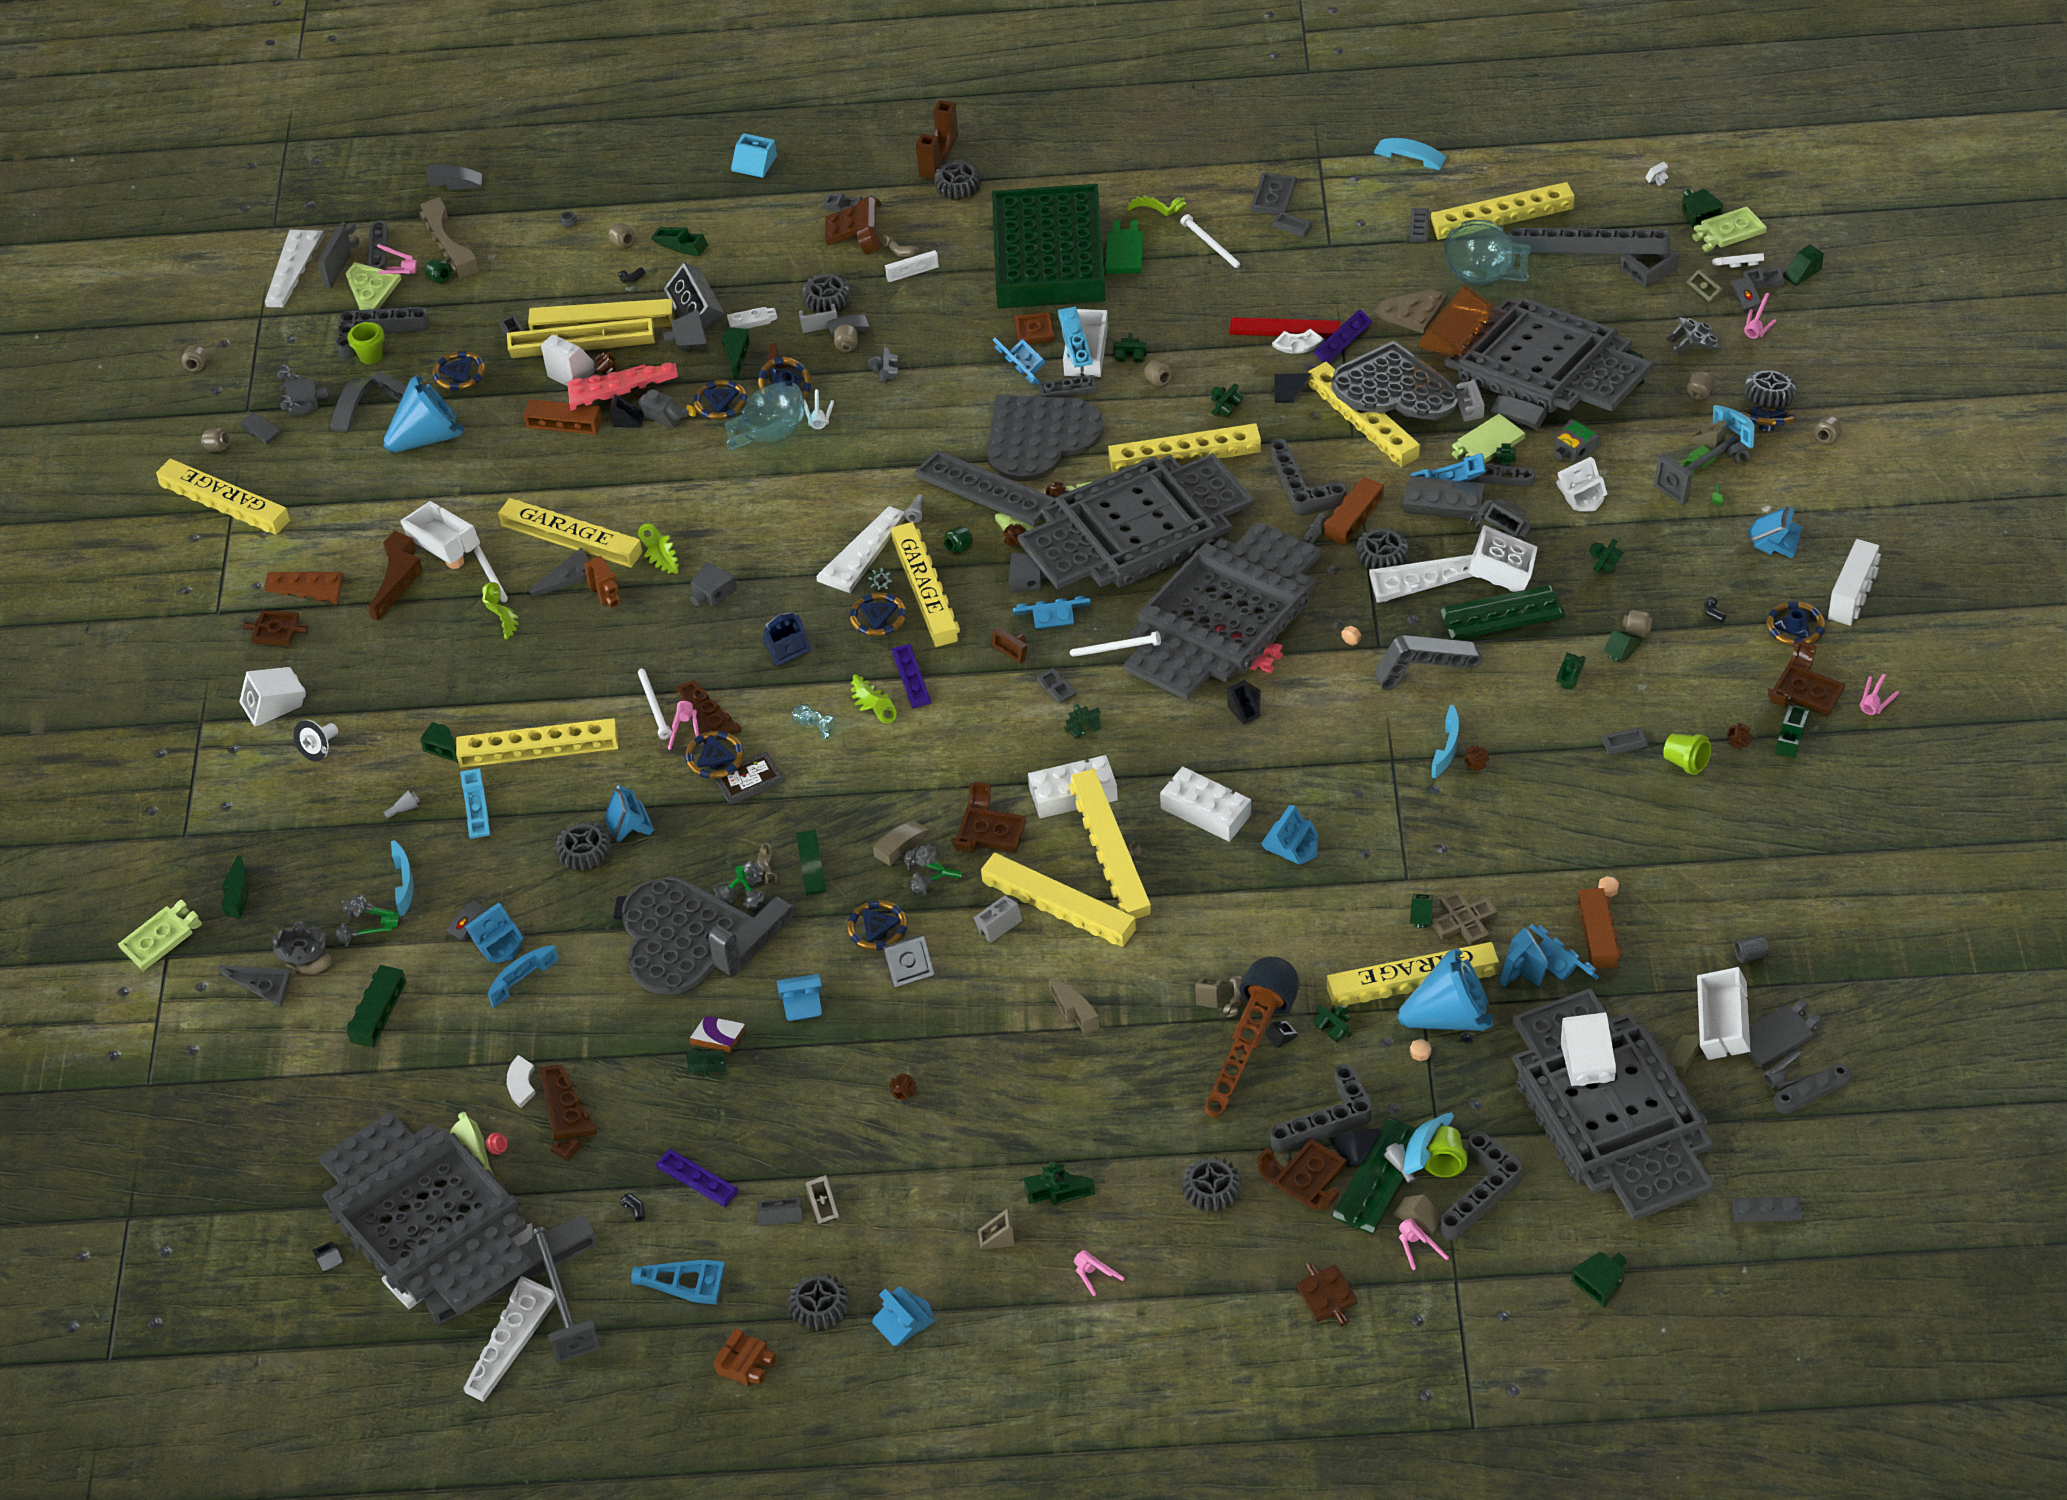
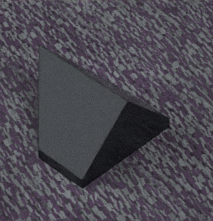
(1288, 386)
(625, 414)
(1244, 701)
(1355, 1144)

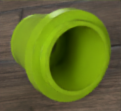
(367, 342)
(1688, 752)
(1446, 1152)

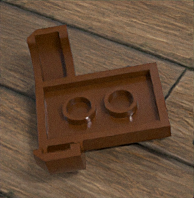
(855, 220)
(1804, 686)
(987, 827)
(1305, 1174)

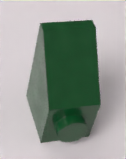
(1804, 265)
(1621, 645)
(439, 742)
(1421, 910)

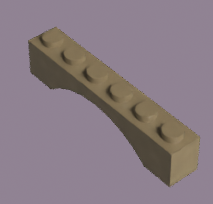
(461, 258)

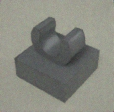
(1738, 449)

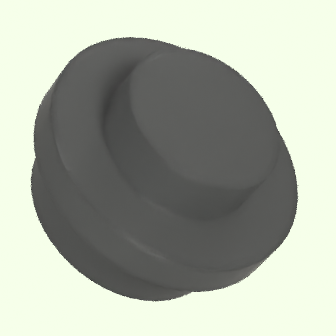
(568, 218)

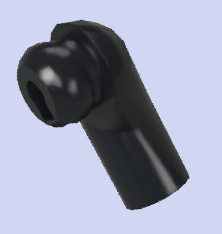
(632, 277)
(1711, 610)
(632, 1201)

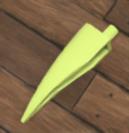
(470, 1135)

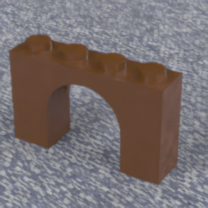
(934, 149)

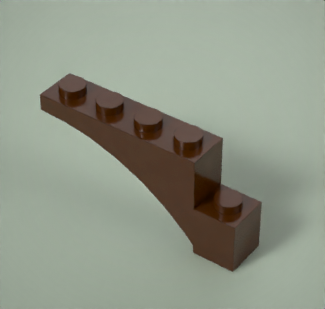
(400, 573)

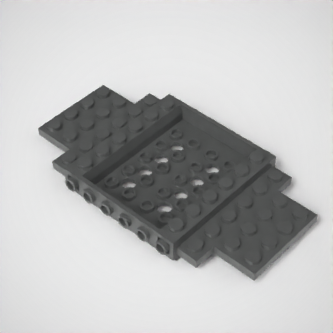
(1587, 369)
(1087, 542)
(1260, 570)
(1641, 1155)
(389, 1169)

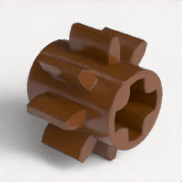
(605, 363)
(1056, 489)
(1011, 534)
(1739, 735)
(1476, 758)
(902, 1086)

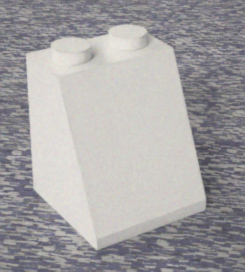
(565, 360)
(271, 694)
(1588, 1049)

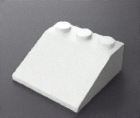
(1503, 559)

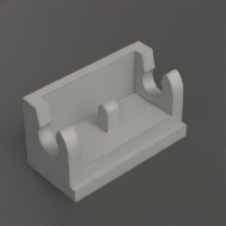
(817, 321)
(1470, 401)
(998, 918)

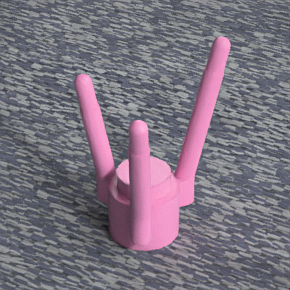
(407, 266)
(1754, 328)
(1871, 703)
(683, 713)
(1412, 1233)
(1088, 1264)

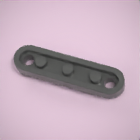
(377, 235)
(1812, 1088)

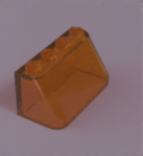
(1456, 323)

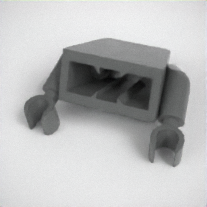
(301, 393)
(1503, 515)

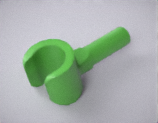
(1717, 498)

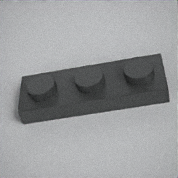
(1766, 1209)

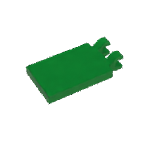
(1124, 249)

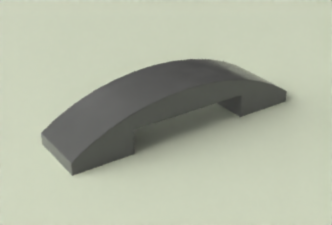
(348, 402)

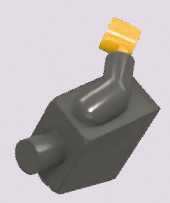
(663, 409)

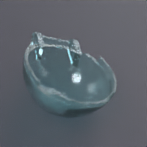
(1483, 254)
(768, 417)

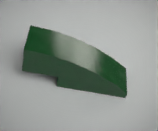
(680, 240)
(1792, 731)
(810, 862)
(235, 889)
(1076, 1188)

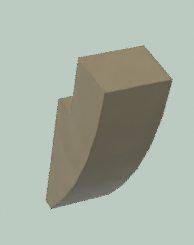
(899, 842)
(1074, 1006)

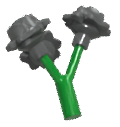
(926, 857)
(746, 874)

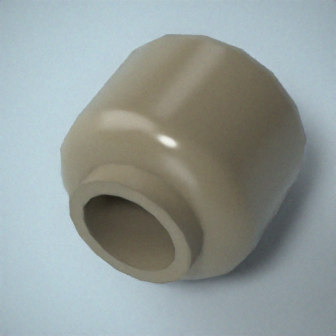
(621, 235)
(845, 338)
(194, 358)
(1157, 373)
(1700, 385)
(1827, 430)
(215, 440)
(1638, 623)

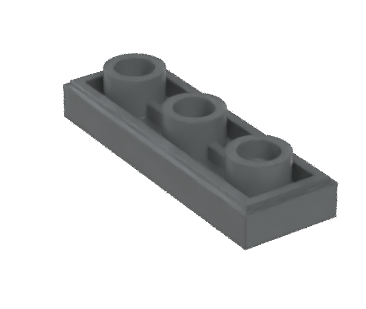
(1068, 387)

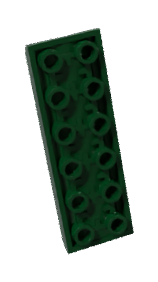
(1502, 612)
(1375, 1181)

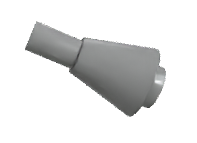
(914, 511)
(406, 802)
(1396, 1155)

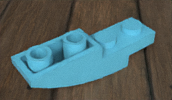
(1074, 337)

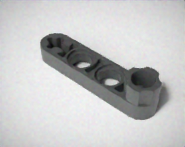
(388, 385)
(1498, 478)

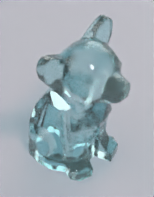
(804, 715)

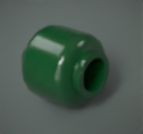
(438, 271)
(958, 539)

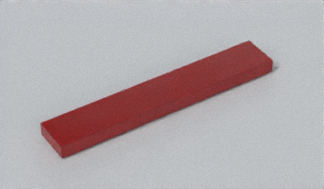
(1276, 327)

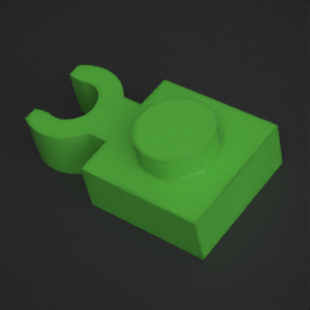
(1699, 452)

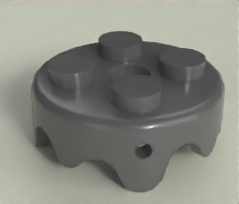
(299, 947)

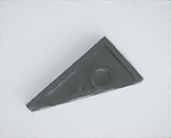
(566, 574)
(264, 982)

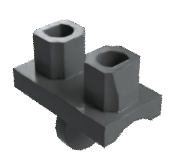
(883, 365)

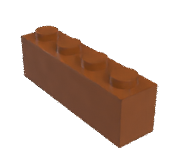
(559, 417)
(1354, 510)
(1598, 928)

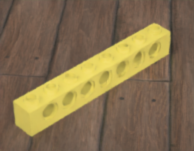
(1506, 208)
(1376, 426)
(1188, 447)
(536, 742)

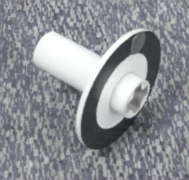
(313, 740)

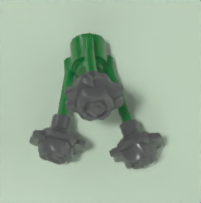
(358, 905)

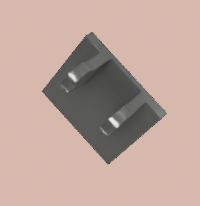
(1698, 334)

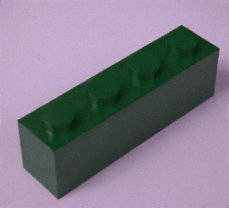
(376, 1006)

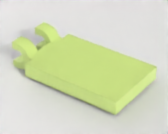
(1729, 228)
(1487, 437)
(159, 935)

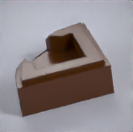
(565, 1149)

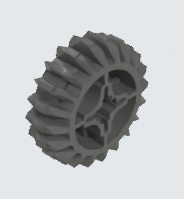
(957, 179)
(826, 290)
(1770, 388)
(1382, 548)
(583, 851)
(1199, 1189)
(830, 1307)

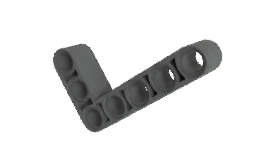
(390, 320)
(1303, 499)
(1424, 650)
(734, 951)
(1334, 1119)
(1482, 1150)

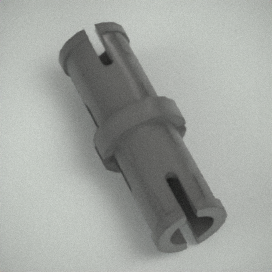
(1315, 530)

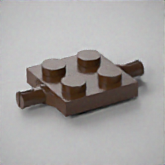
(275, 628)
(1326, 1293)

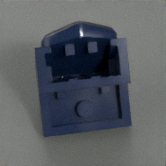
(785, 637)

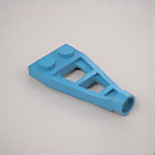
(707, 1286)

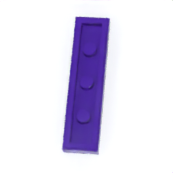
(1343, 336)
(911, 676)
(697, 1178)

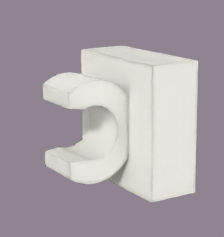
(1657, 174)

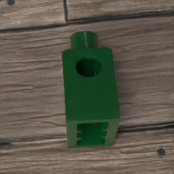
(1700, 206)
(1600, 1276)

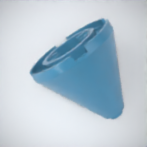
(421, 419)
(1448, 998)

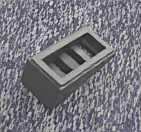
(1419, 224)
(510, 321)

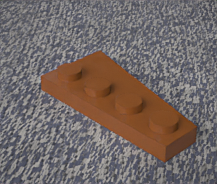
(306, 584)

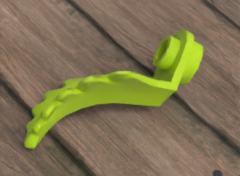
(1177, 205)
(658, 548)
(491, 596)
(873, 699)

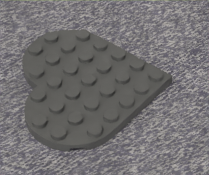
(1394, 380)
(1035, 433)
(672, 933)

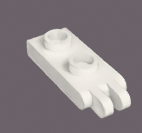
(1735, 261)
(752, 318)

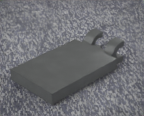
(336, 254)
(1781, 1033)

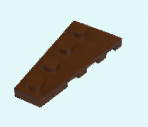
(709, 714)
(564, 1106)

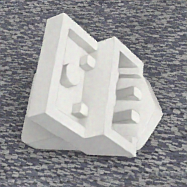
(1582, 486)

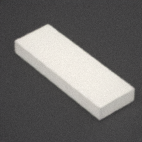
(912, 266)

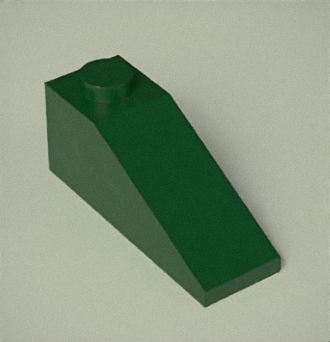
(736, 344)

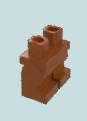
(603, 580)
(743, 1359)

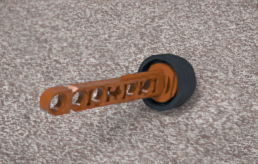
(1269, 989)

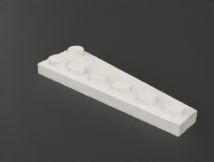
(292, 262)
(857, 557)
(1415, 577)
(519, 1321)

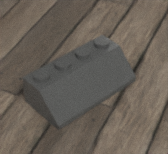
(692, 293)
(1443, 497)

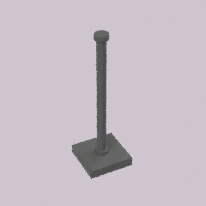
(1676, 479)
(573, 1339)

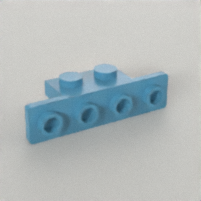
(1025, 357)
(1052, 614)
(1559, 960)

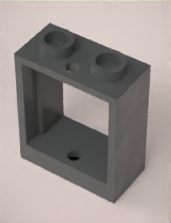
(1631, 265)

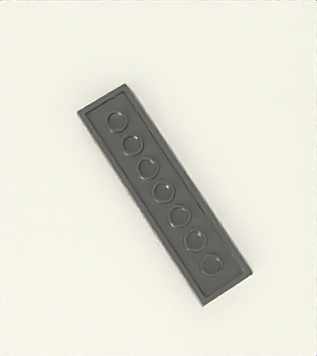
(984, 487)

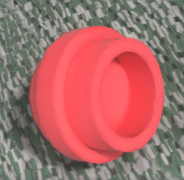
(496, 1143)

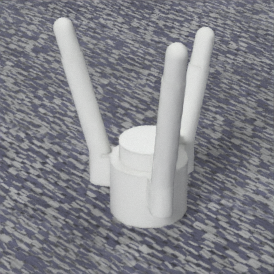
(817, 418)

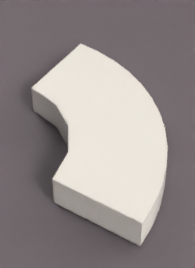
(1298, 342)
(518, 1081)

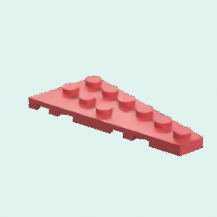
(613, 383)

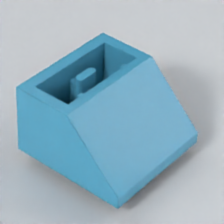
(753, 155)

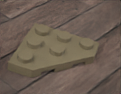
(1412, 310)

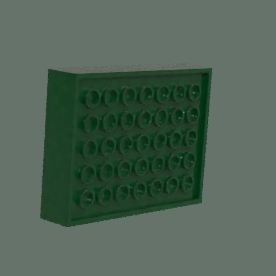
(1048, 246)

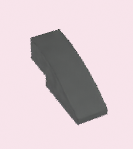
(453, 177)
(1519, 411)

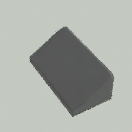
(779, 1211)

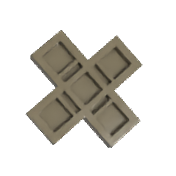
(1464, 918)

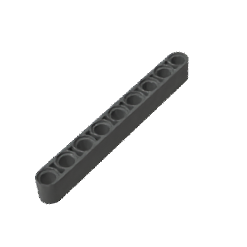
(1593, 240)

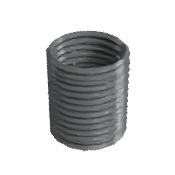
(1751, 948)

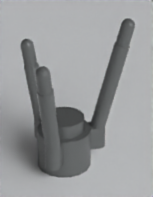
(1777, 1075)

